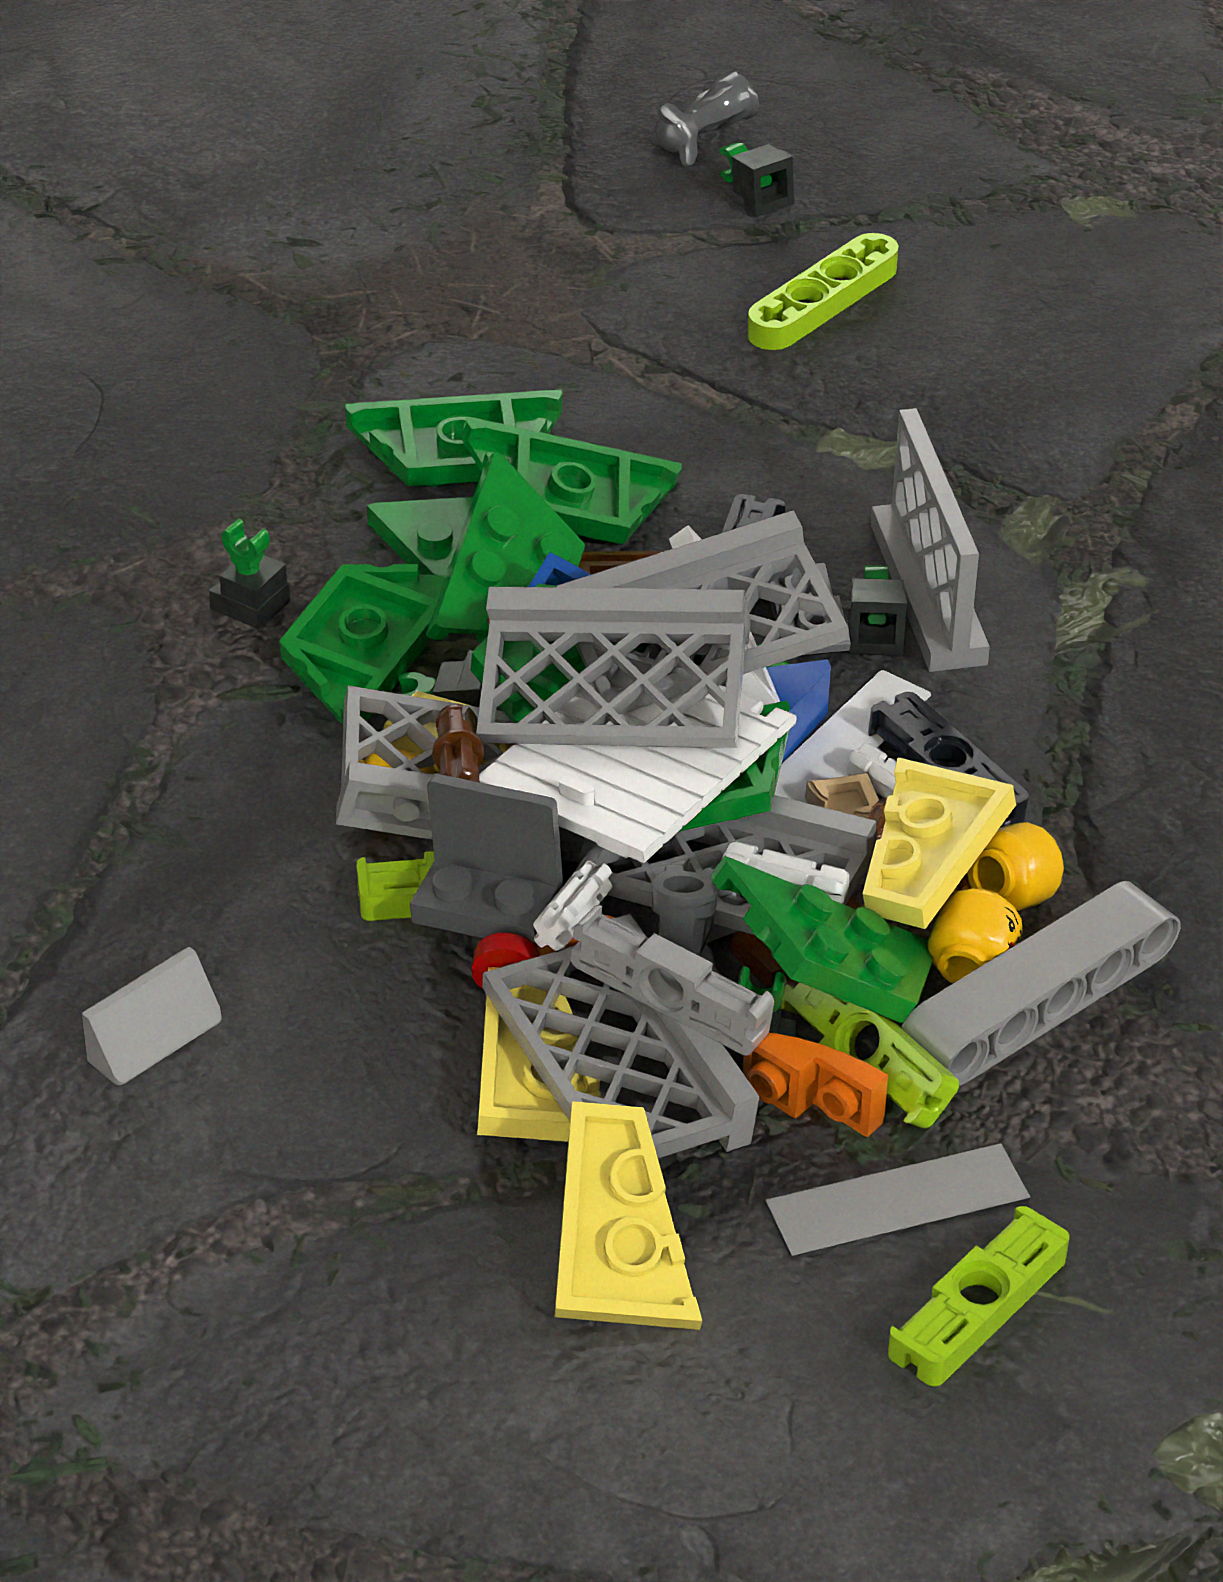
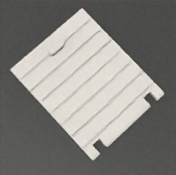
(636, 794)

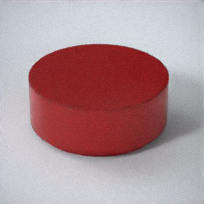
(500, 951)

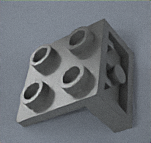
(492, 859)

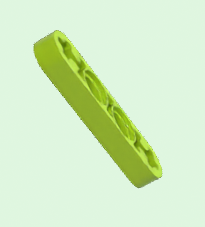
(783, 320)

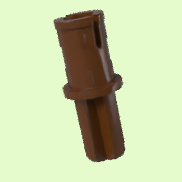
(458, 748)

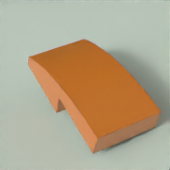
(803, 1073)

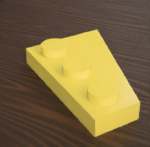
(931, 839)
(512, 1093)
(617, 1228)

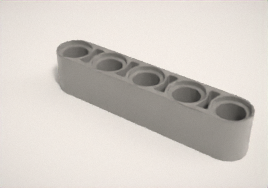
(1043, 980)

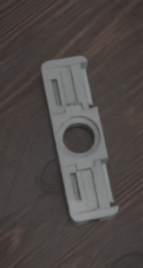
(707, 1000)

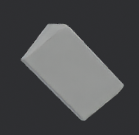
(150, 1018)

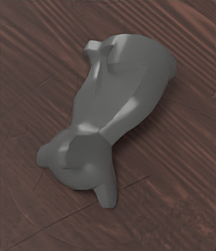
(722, 101)
(686, 908)

